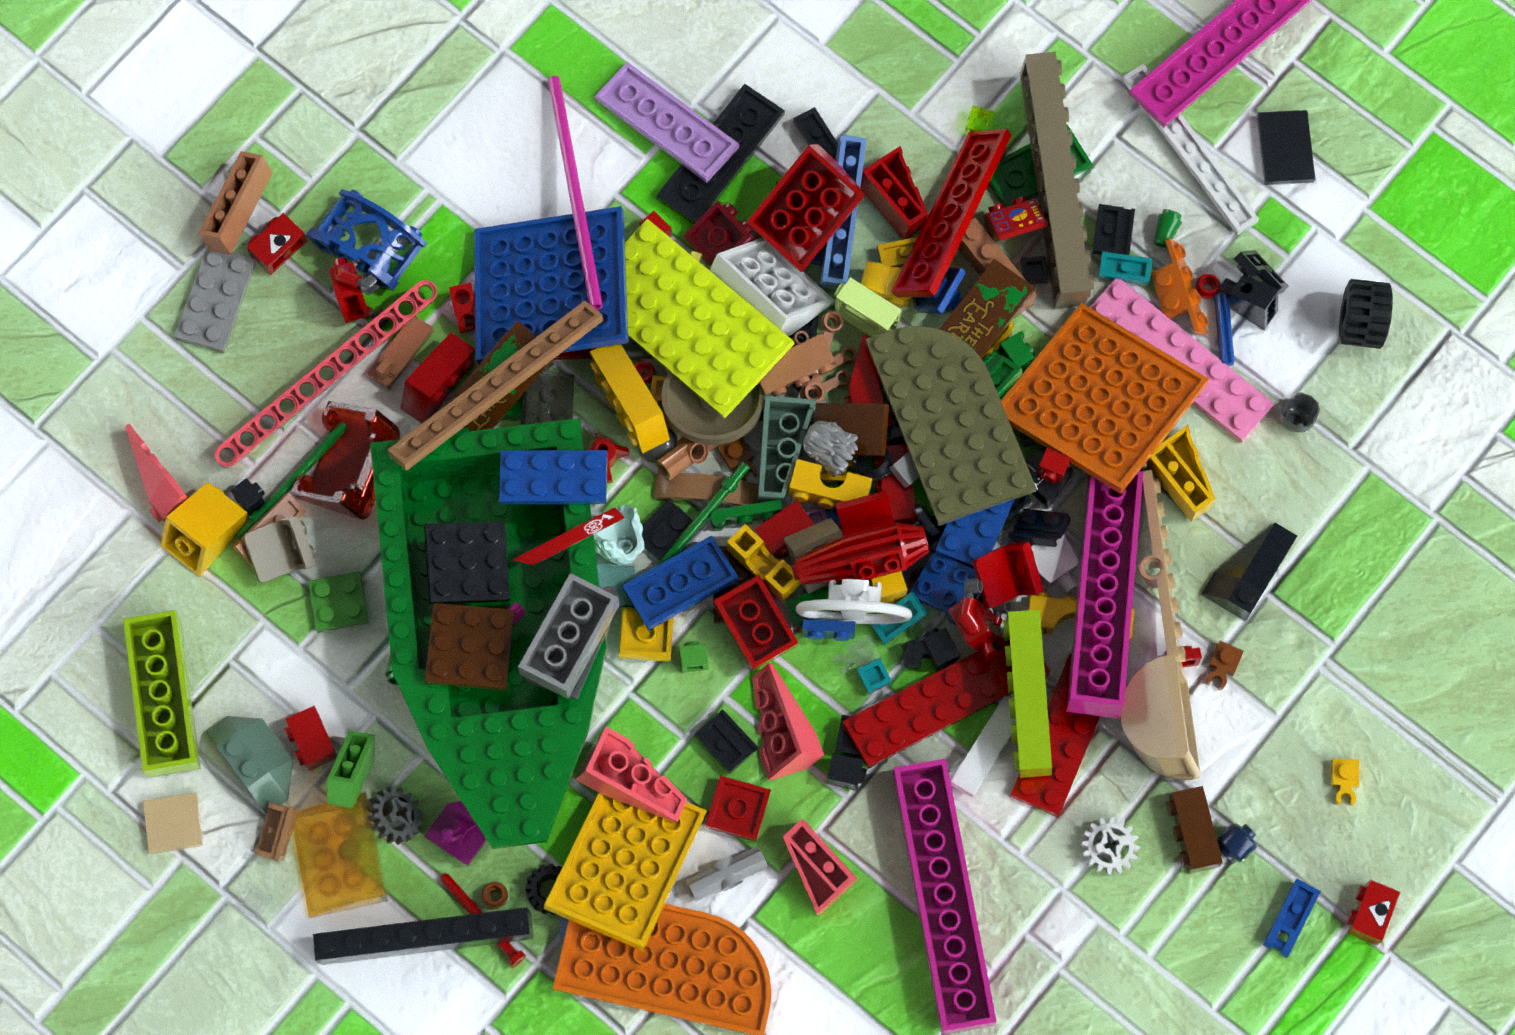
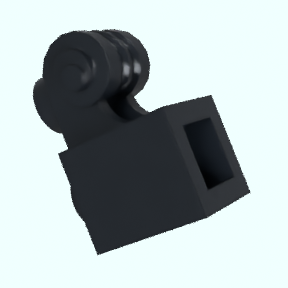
(936, 647)

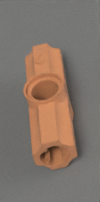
(682, 457)

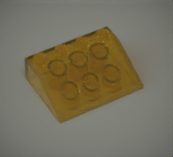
(339, 857)

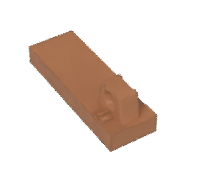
(400, 352)
(283, 508)

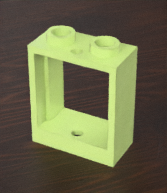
(865, 309)

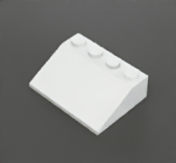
(771, 284)

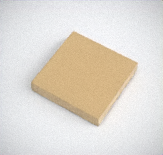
(173, 823)

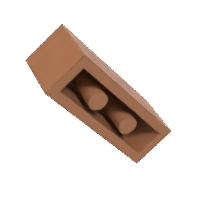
(798, 365)

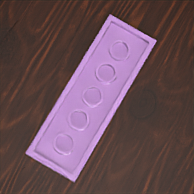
(667, 122)

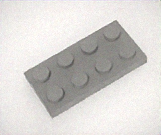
(215, 300)

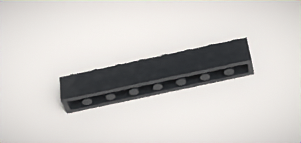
(423, 936)

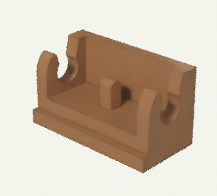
(276, 831)

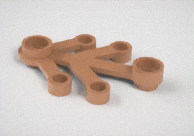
(815, 382)

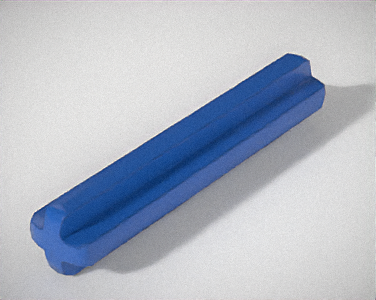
(1224, 329)

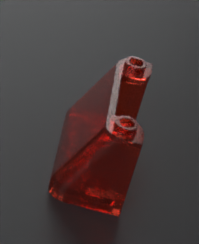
(345, 472)

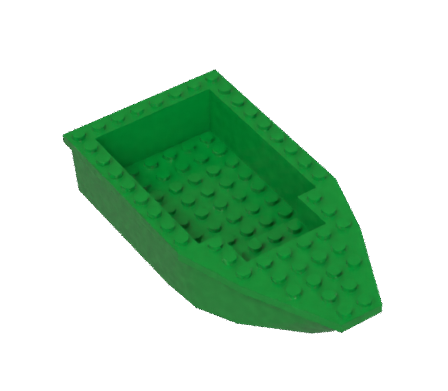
(498, 748)

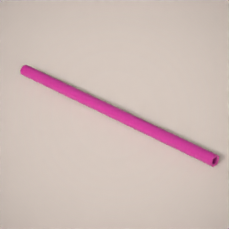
(575, 193)

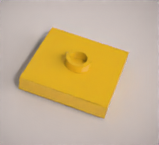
(642, 644)

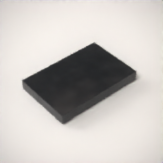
(1285, 147)

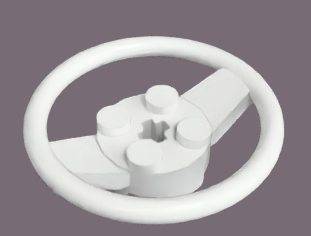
(854, 600)

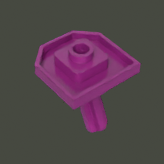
(457, 833)

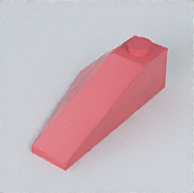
(160, 486)
(786, 733)
(624, 774)

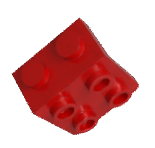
(1008, 573)

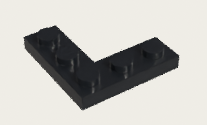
(815, 131)

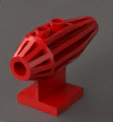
(869, 545)

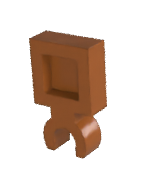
(736, 453)
(1224, 662)

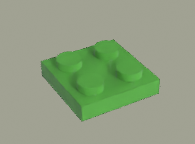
(338, 601)

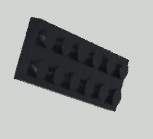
(747, 121)

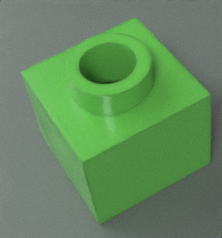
(693, 657)

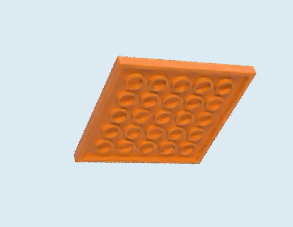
(1102, 397)

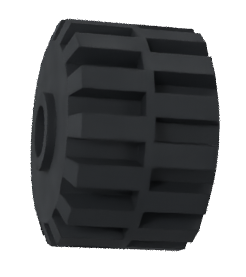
(1365, 313)

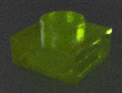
(980, 119)

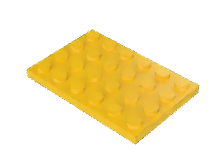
(623, 869)

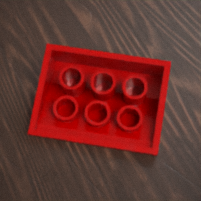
(806, 206)

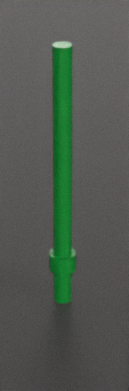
(305, 466)
(729, 485)

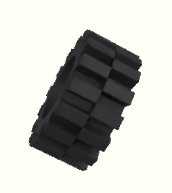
(534, 882)

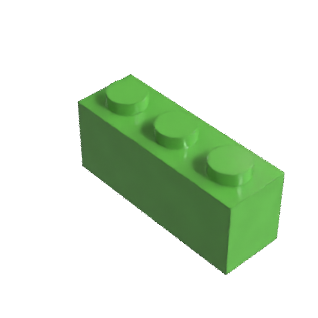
(350, 769)

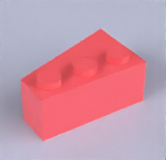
(820, 868)

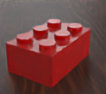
(755, 623)

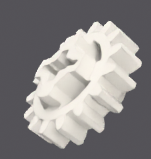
(1114, 858)

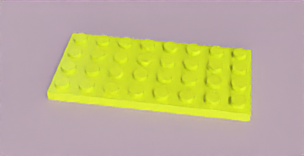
(696, 322)

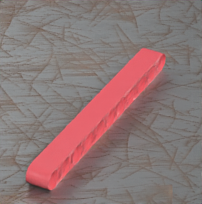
(332, 361)

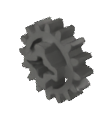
(394, 815)

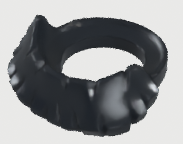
(883, 471)

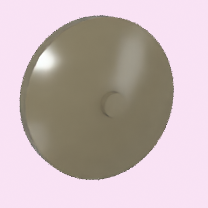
(700, 422)

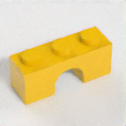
(808, 486)
(753, 555)

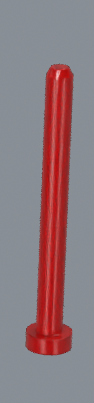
(515, 957)

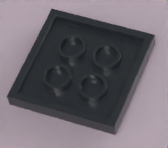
(466, 562)

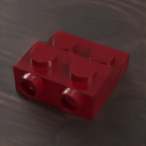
(719, 231)

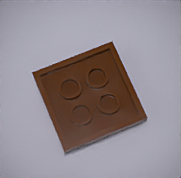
(469, 646)

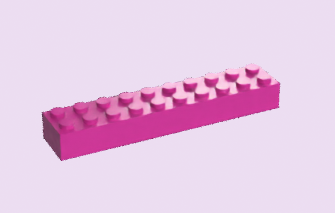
(1104, 599)
(944, 897)

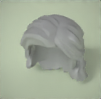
(830, 446)

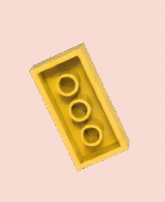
(629, 397)

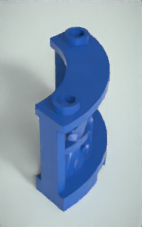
(331, 229)

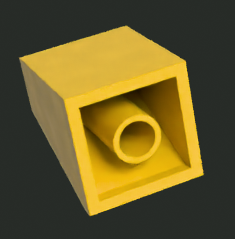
(202, 528)

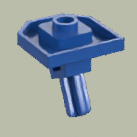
(947, 296)

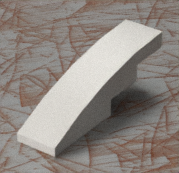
(985, 750)

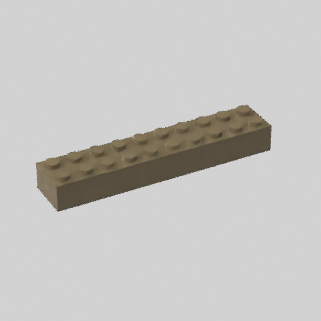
(1055, 180)

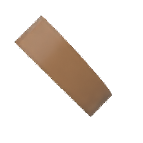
(702, 488)

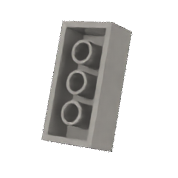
(569, 635)

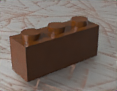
(1194, 830)

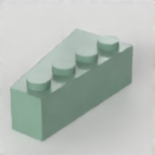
(782, 437)

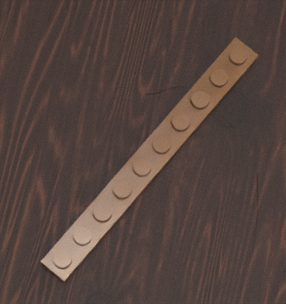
(495, 385)

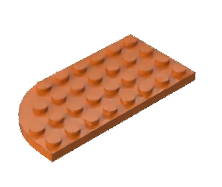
(689, 970)

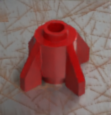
(613, 452)

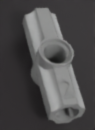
(727, 874)

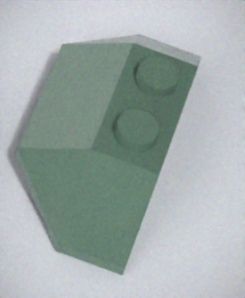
(255, 757)

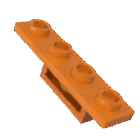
(1176, 289)

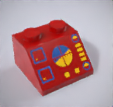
(1015, 219)

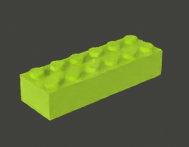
(161, 694)
(1030, 696)

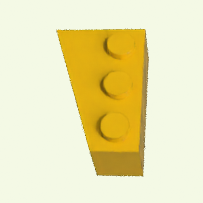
(1182, 474)

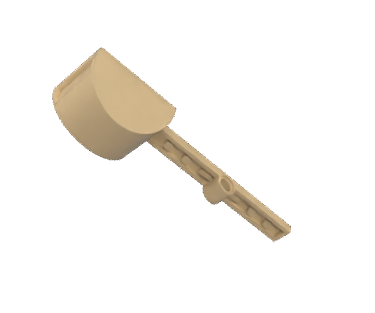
(1157, 698)

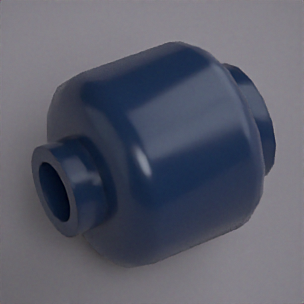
(1237, 842)

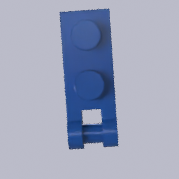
(1292, 917)

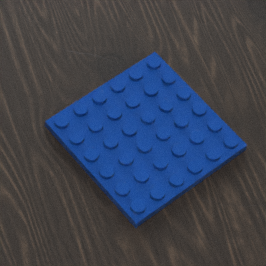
(537, 277)

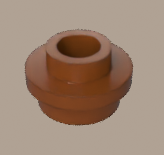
(491, 887)

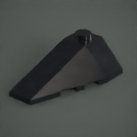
(1247, 574)

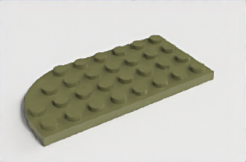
(950, 421)

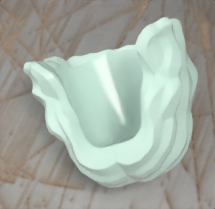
(622, 540)

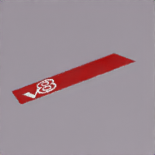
(571, 537)

